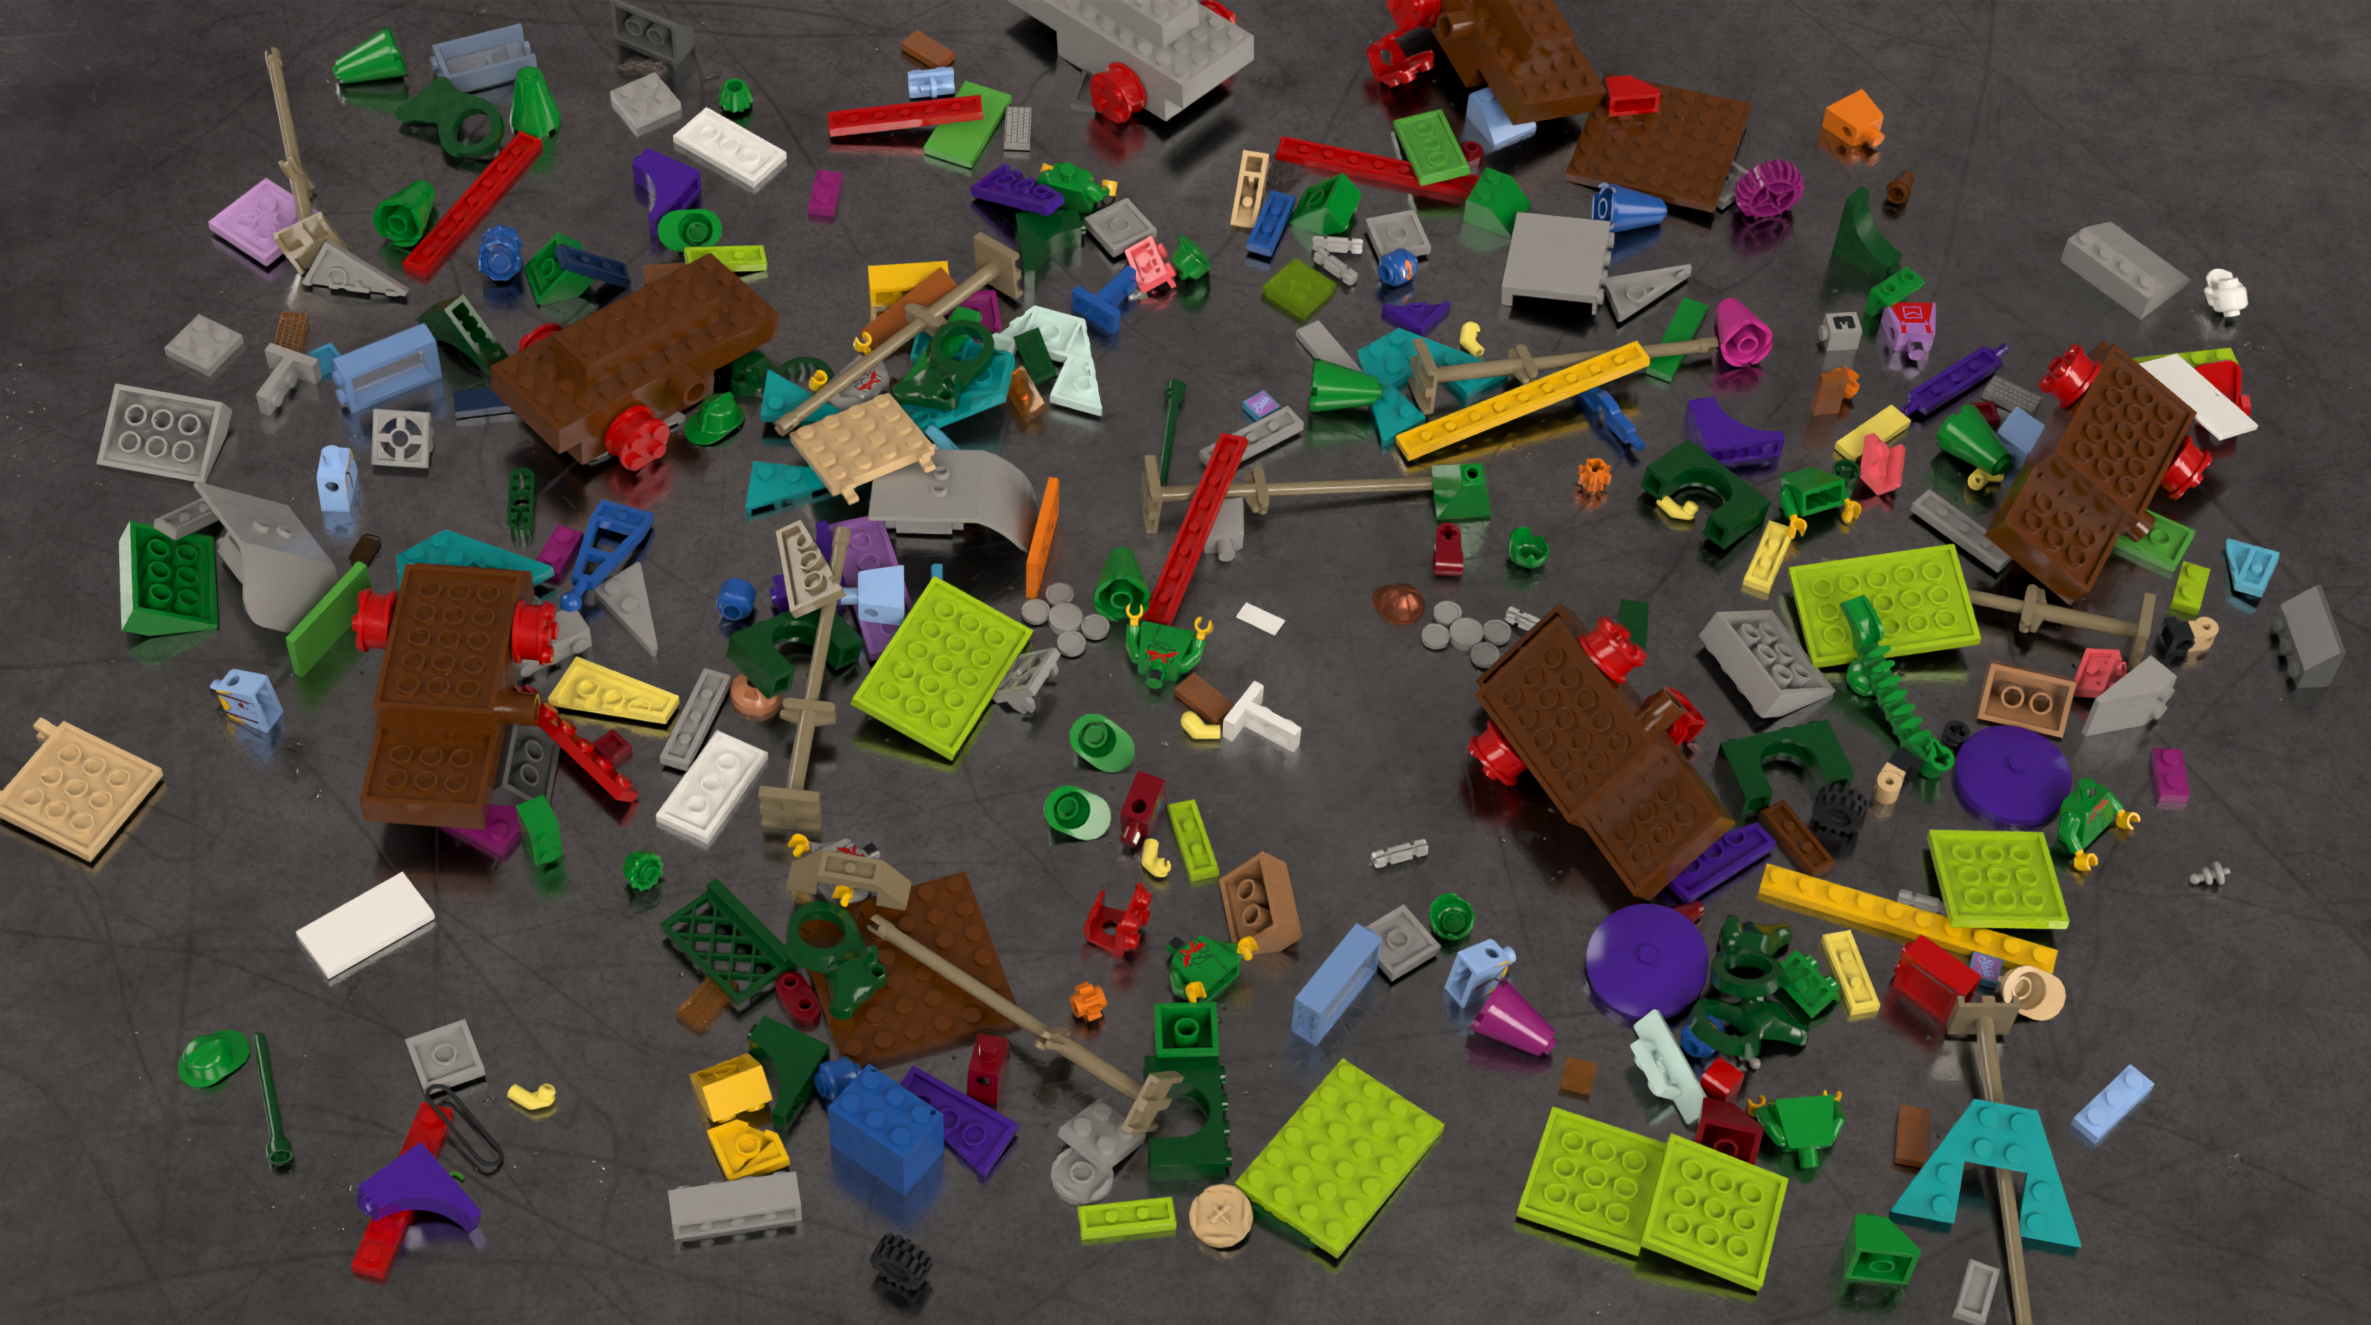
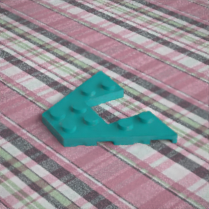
(1390, 363)
(983, 393)
(781, 482)
(459, 550)
(2003, 1139)

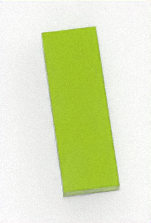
(734, 257)
(1192, 840)
(1126, 1218)

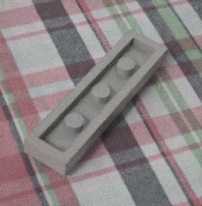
(1263, 433)
(1959, 529)
(695, 719)

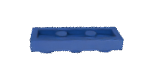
(1271, 223)

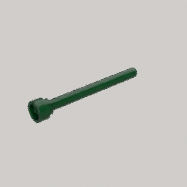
(1174, 394)
(278, 1148)

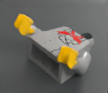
(865, 388)
(835, 893)

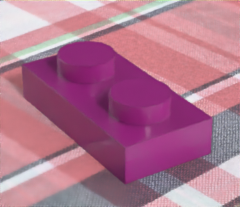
(825, 193)
(561, 549)
(2170, 775)

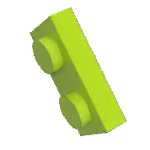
(2190, 588)

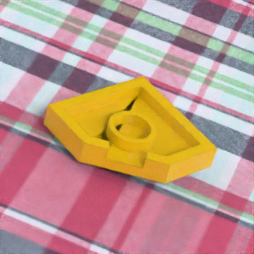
(747, 1150)

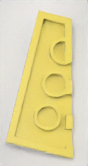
(607, 692)

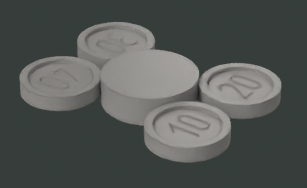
(1065, 619)
(1466, 634)

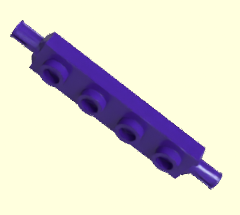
(1954, 380)

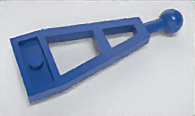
(614, 518)

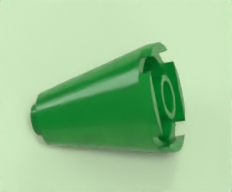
(371, 59)
(532, 104)
(405, 213)
(1341, 387)
(1974, 441)
(1121, 585)

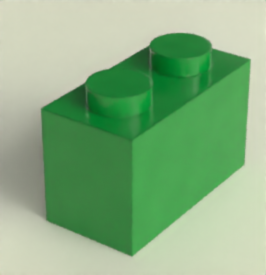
(539, 830)

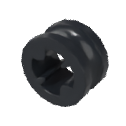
(1957, 727)

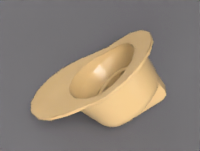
(2039, 992)

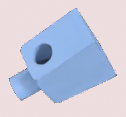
(2020, 435)
(878, 595)

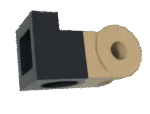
(2187, 635)
(1893, 775)

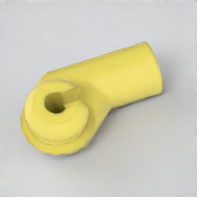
(1468, 339)
(1979, 479)
(1677, 511)
(1197, 729)
(1151, 862)
(534, 1100)

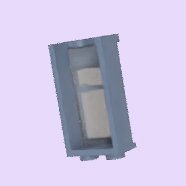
(483, 58)

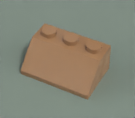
(2026, 698)
(1261, 904)

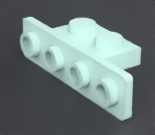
(1666, 1066)

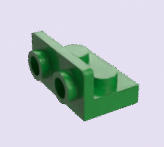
(1893, 290)
(1807, 985)

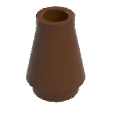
(1900, 188)

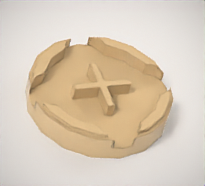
(1221, 1216)

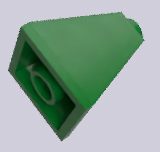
(1461, 490)

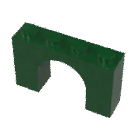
(1692, 466)
(767, 669)
(1809, 743)
(1203, 1153)

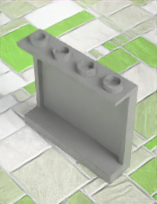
(1558, 259)

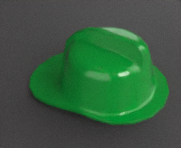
(689, 229)
(1190, 259)
(715, 419)
(1102, 743)
(1077, 812)
(212, 1057)

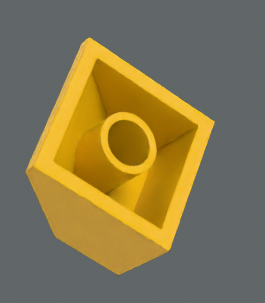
(731, 1088)

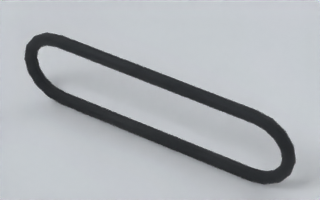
(454, 1130)

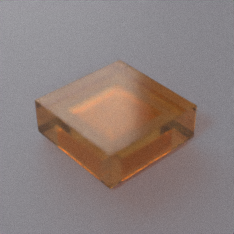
(1578, 1075)

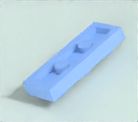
(2112, 1104)

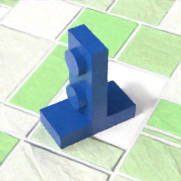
(1103, 306)

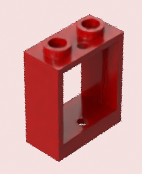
(1941, 967)

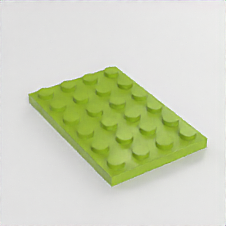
(1913, 591)
(942, 668)
(1339, 1157)

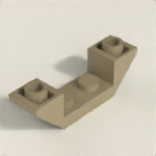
(852, 872)

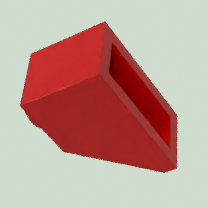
(1630, 96)

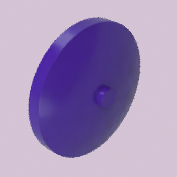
(2012, 776)
(1647, 961)

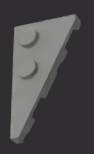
(342, 269)
(1635, 290)
(628, 602)

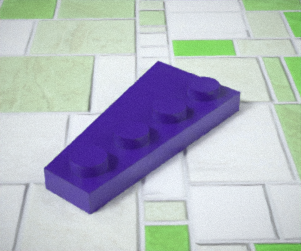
(1016, 191)
(1722, 860)
(969, 1126)

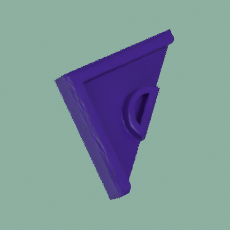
(1416, 316)

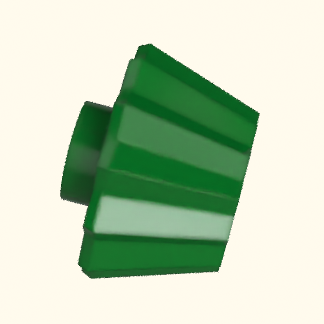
(735, 95)
(642, 869)

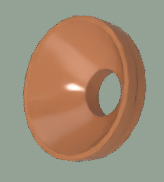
(750, 699)

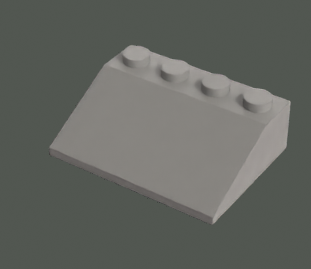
(2122, 268)
(163, 433)
(1764, 661)

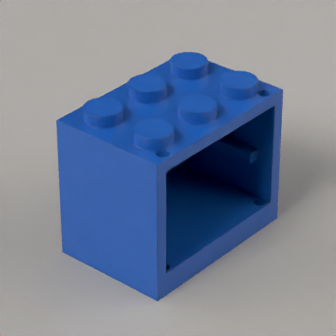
(886, 1129)

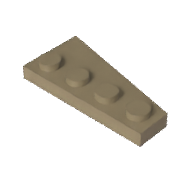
(806, 572)

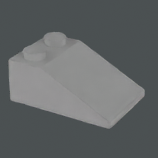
(2132, 699)

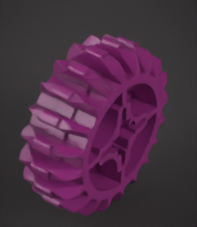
(1769, 189)

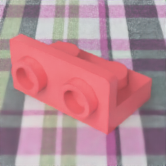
(1150, 264)
(1881, 465)
(2098, 672)

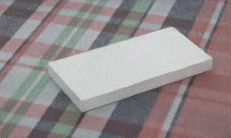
(729, 147)
(712, 786)
(365, 925)

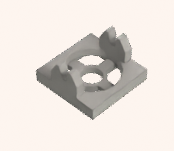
(379, 437)
(1039, 666)

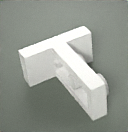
(1261, 720)

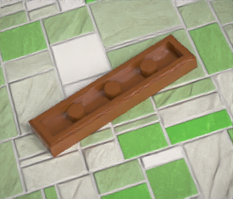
(894, 318)

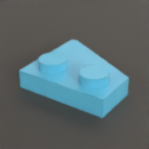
(2250, 566)

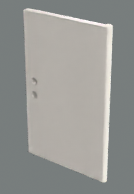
(2213, 409)

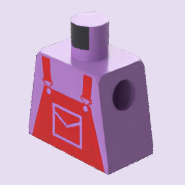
(1910, 327)

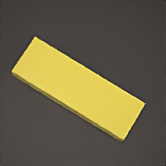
(1885, 425)
(1768, 557)
(1850, 972)

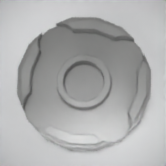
(1079, 1180)

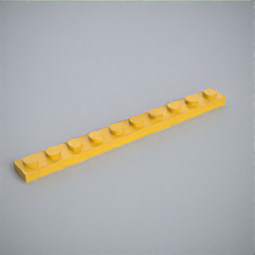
(1522, 400)
(1901, 919)

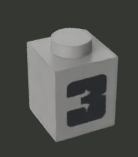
(1840, 331)

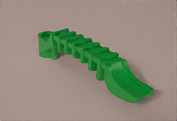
(1866, 634)

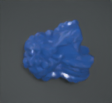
(500, 253)

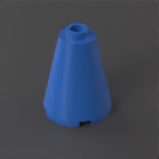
(1626, 208)

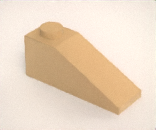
(1250, 189)

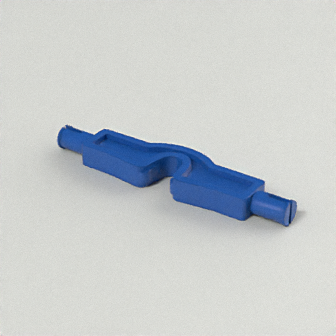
(1614, 419)

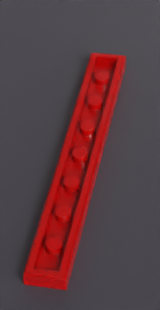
(1366, 166)
(472, 205)
(1195, 529)

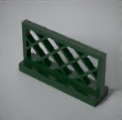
(744, 923)

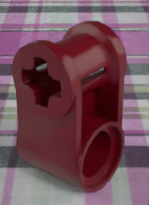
(1448, 551)

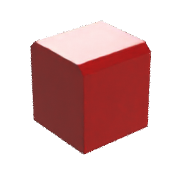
(1721, 1080)

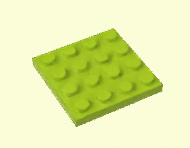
(1997, 879)
(1592, 1180)
(1714, 1212)

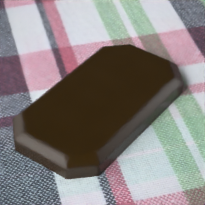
(365, 549)

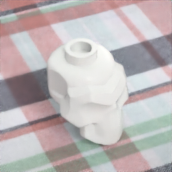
(2225, 292)

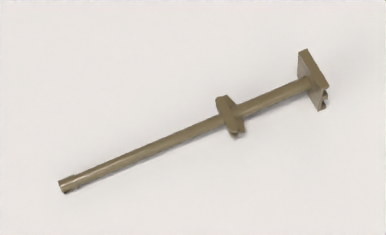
(306, 237)
(994, 267)
(1521, 365)
(1257, 491)
(2035, 610)
(792, 806)
(1985, 1021)
(1147, 1098)

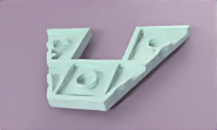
(1067, 343)

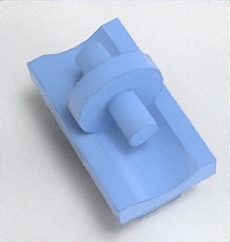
(931, 82)

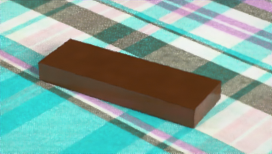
(1797, 839)

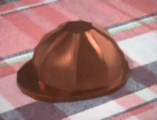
(1399, 603)

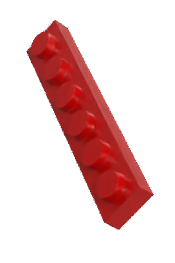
(905, 115)
(582, 751)
(384, 1235)

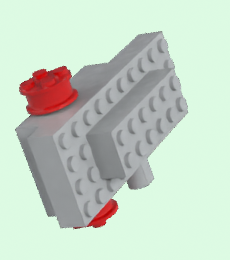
(1146, 50)

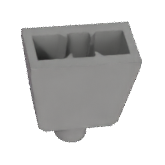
(1227, 530)

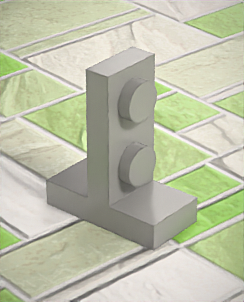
(287, 368)

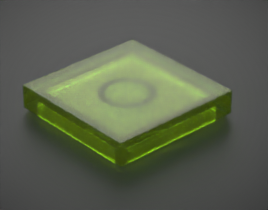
(1299, 288)

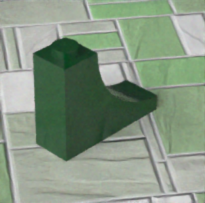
(1043, 236)
(1861, 242)
(462, 327)
(792, 1060)

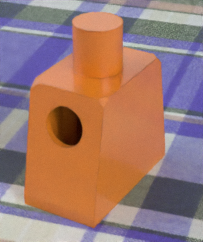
(1855, 119)

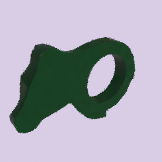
(448, 107)
(751, 369)
(945, 378)
(1749, 946)
(849, 967)
(1753, 1017)

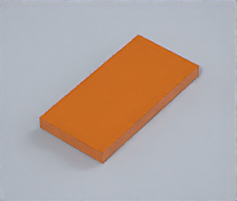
(1042, 538)

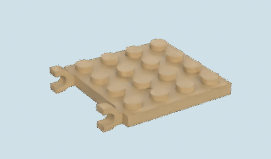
(862, 445)
(76, 789)

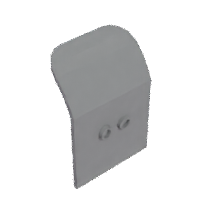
(961, 490)
(271, 556)

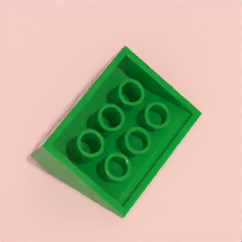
(166, 582)

